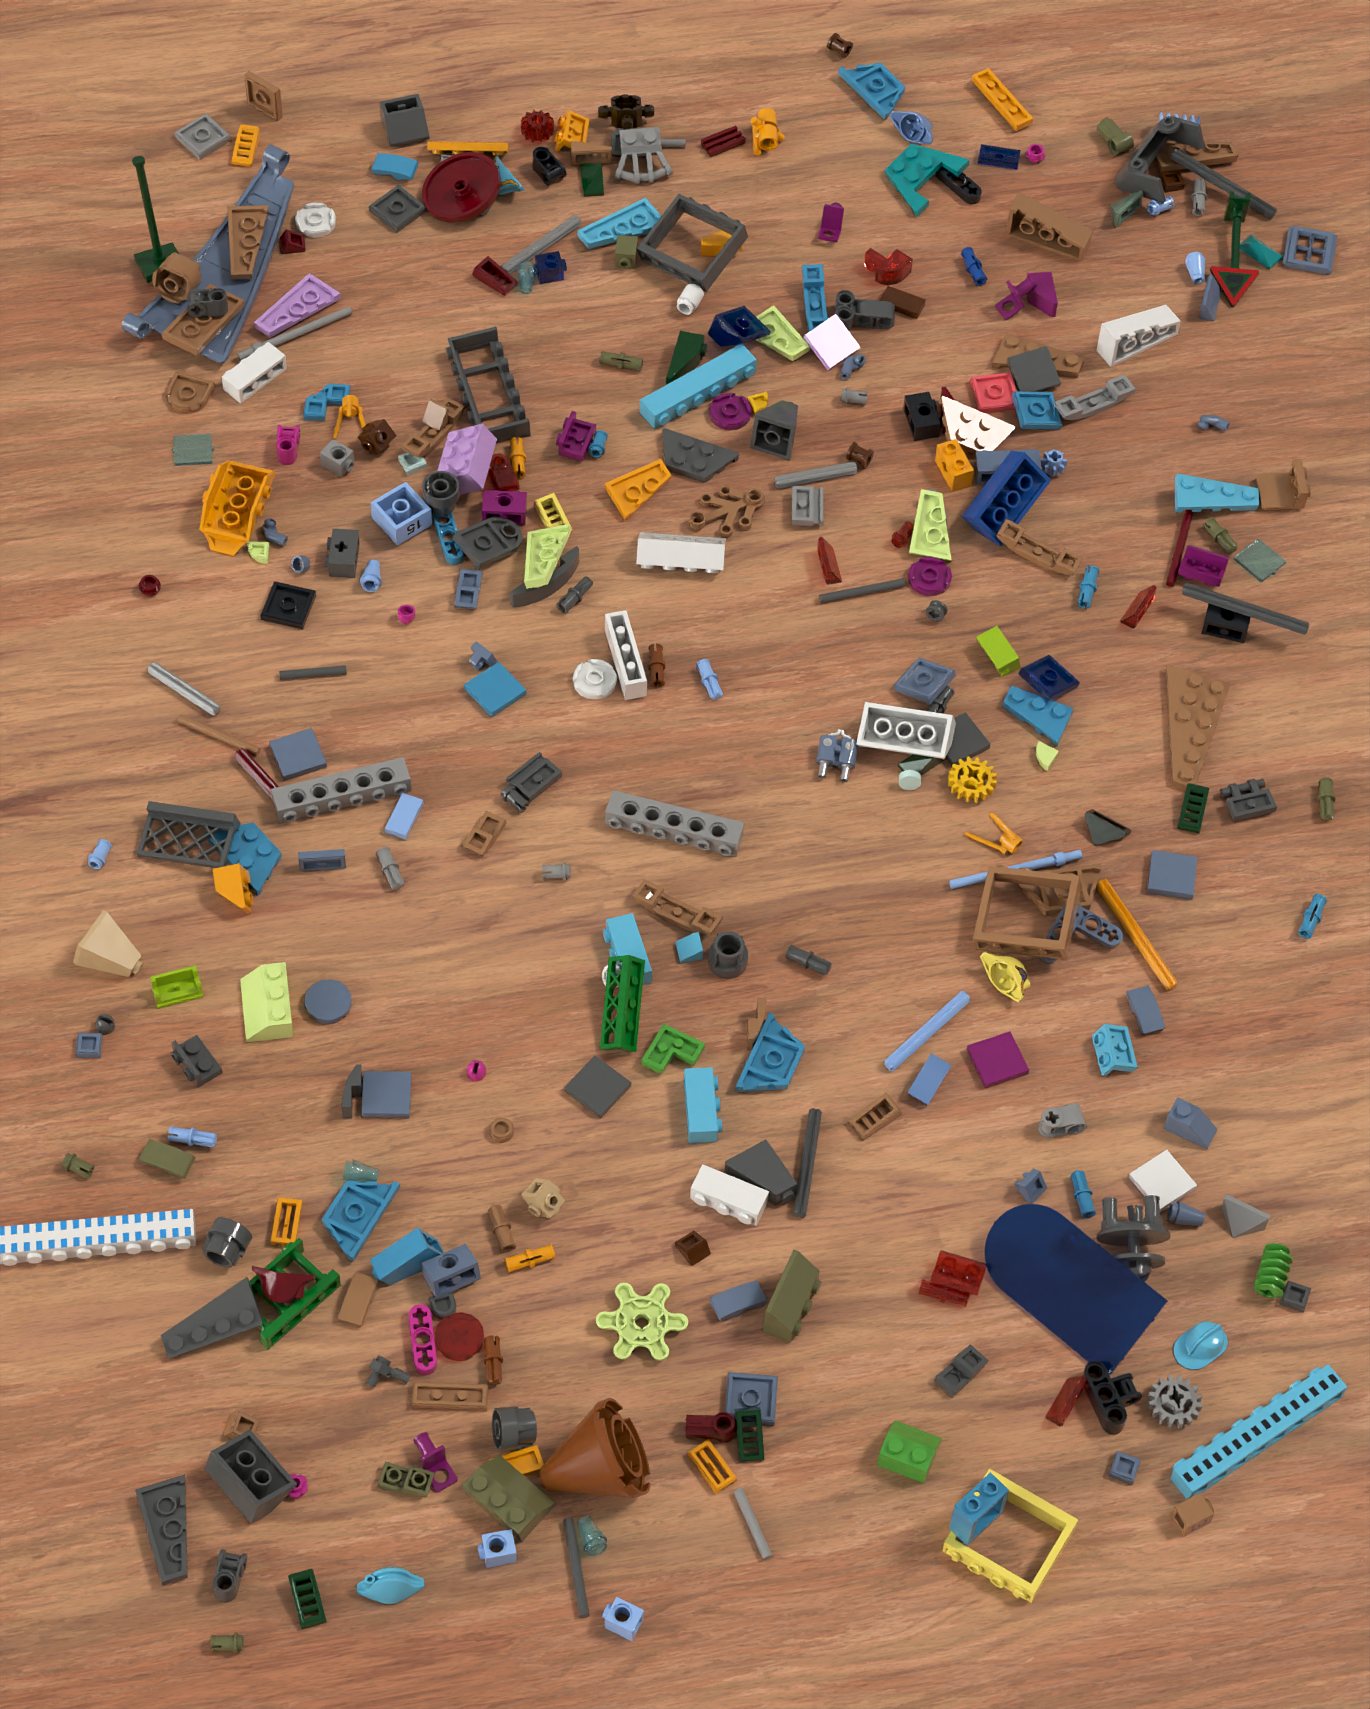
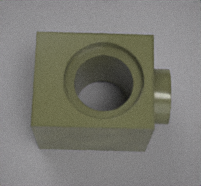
(626, 252)

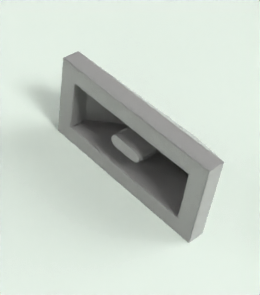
(1243, 1218)

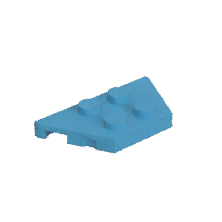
(875, 86)
(253, 852)
(771, 1059)
(357, 1213)

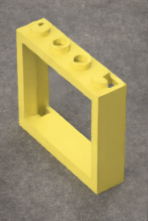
(1000, 1576)

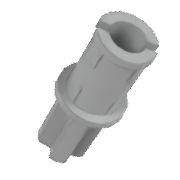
(1199, 197)
(390, 868)

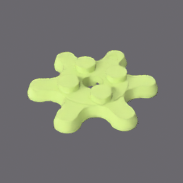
(635, 1307)

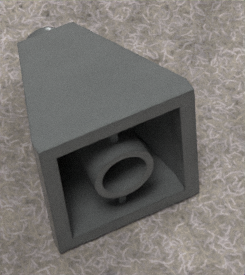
(775, 429)

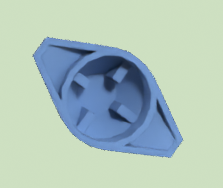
(913, 126)

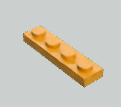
(1002, 99)
(459, 147)

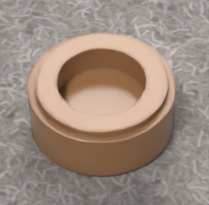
(501, 1130)

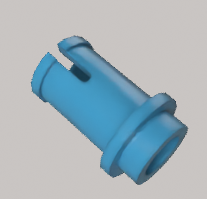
(597, 448)

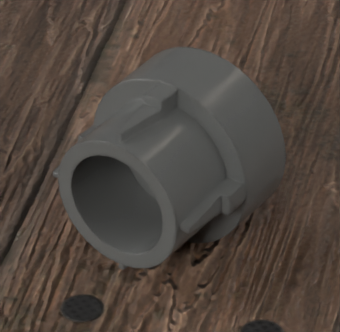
(441, 492)
(728, 955)
(226, 1242)
(513, 1428)

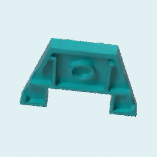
(916, 167)

